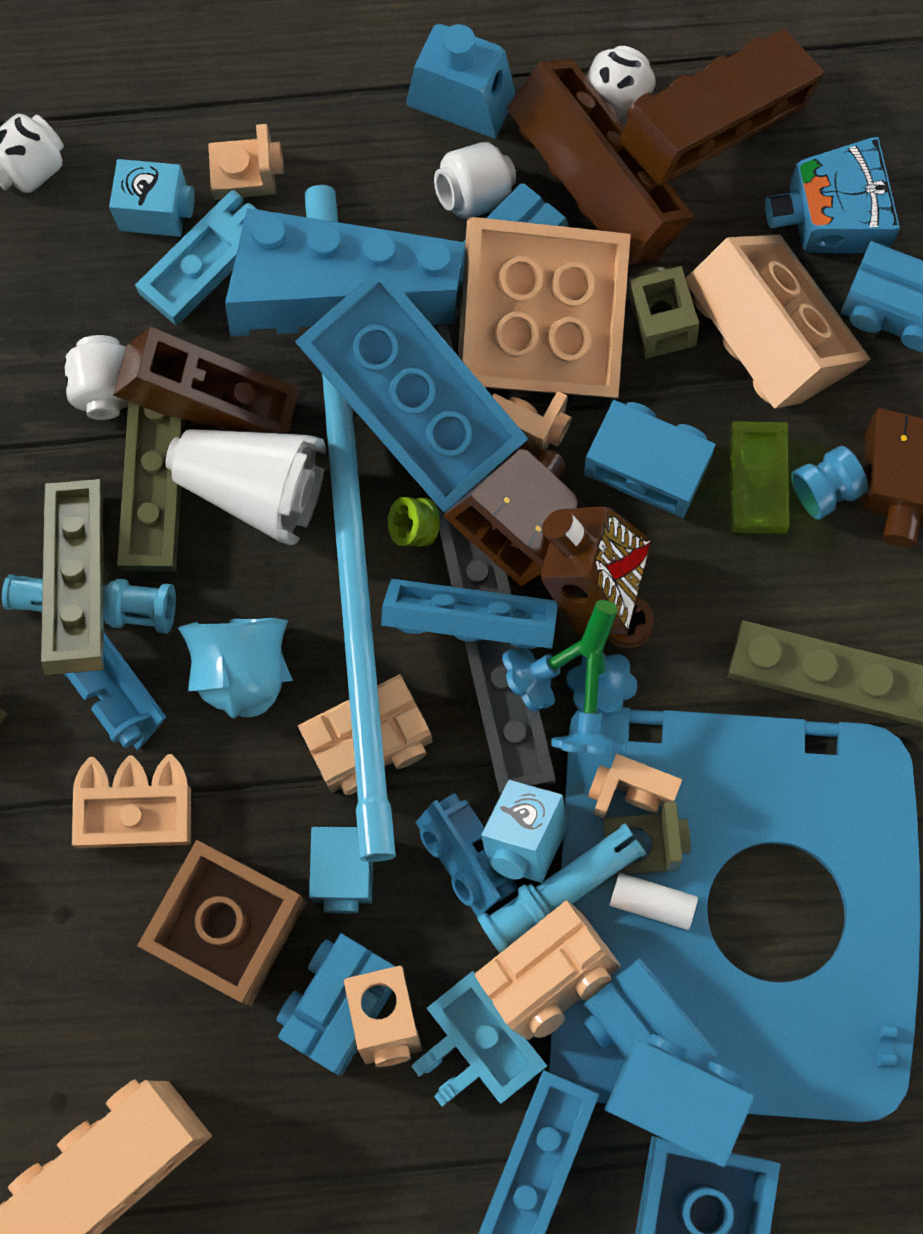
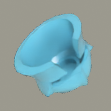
(237, 664)

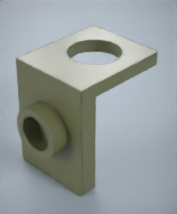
(668, 839)

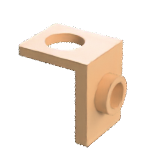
(387, 1039)

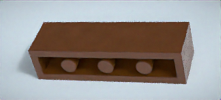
(719, 106)
(582, 148)

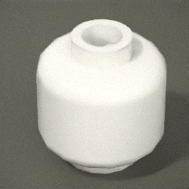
(474, 180)

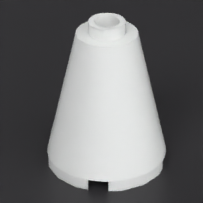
(252, 475)

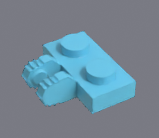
(484, 1039)

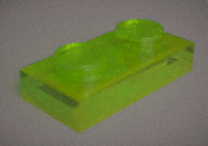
(759, 477)

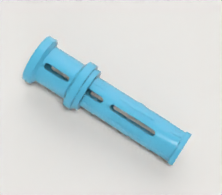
(122, 602)
(567, 884)

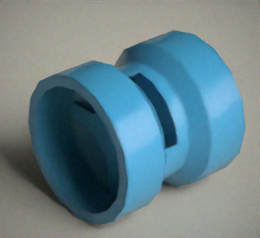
(832, 481)

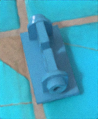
(125, 704)
(449, 833)

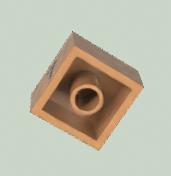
(223, 923)

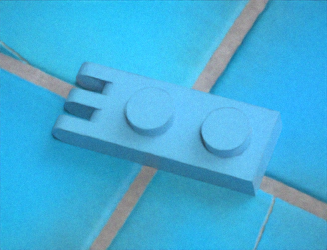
(196, 261)

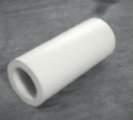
(654, 901)

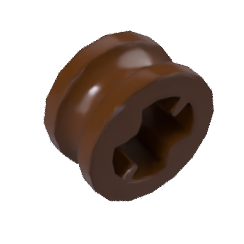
(641, 632)

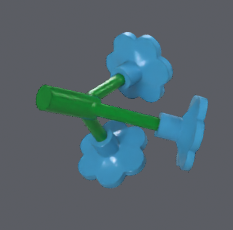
(597, 683)

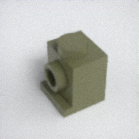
(668, 330)

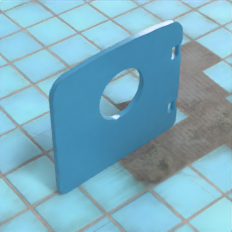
(807, 1045)

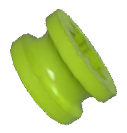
(413, 522)

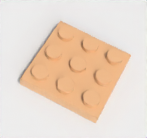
(543, 307)

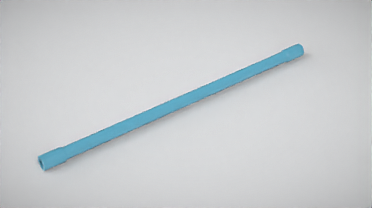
(373, 807)

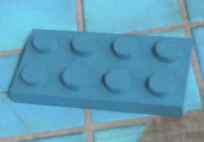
(411, 389)

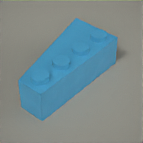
(302, 267)

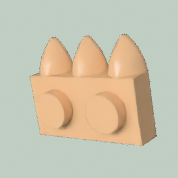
(131, 809)

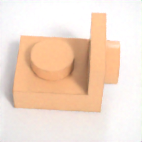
(245, 165)
(538, 429)
(643, 785)

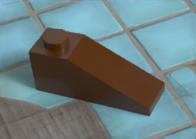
(202, 386)

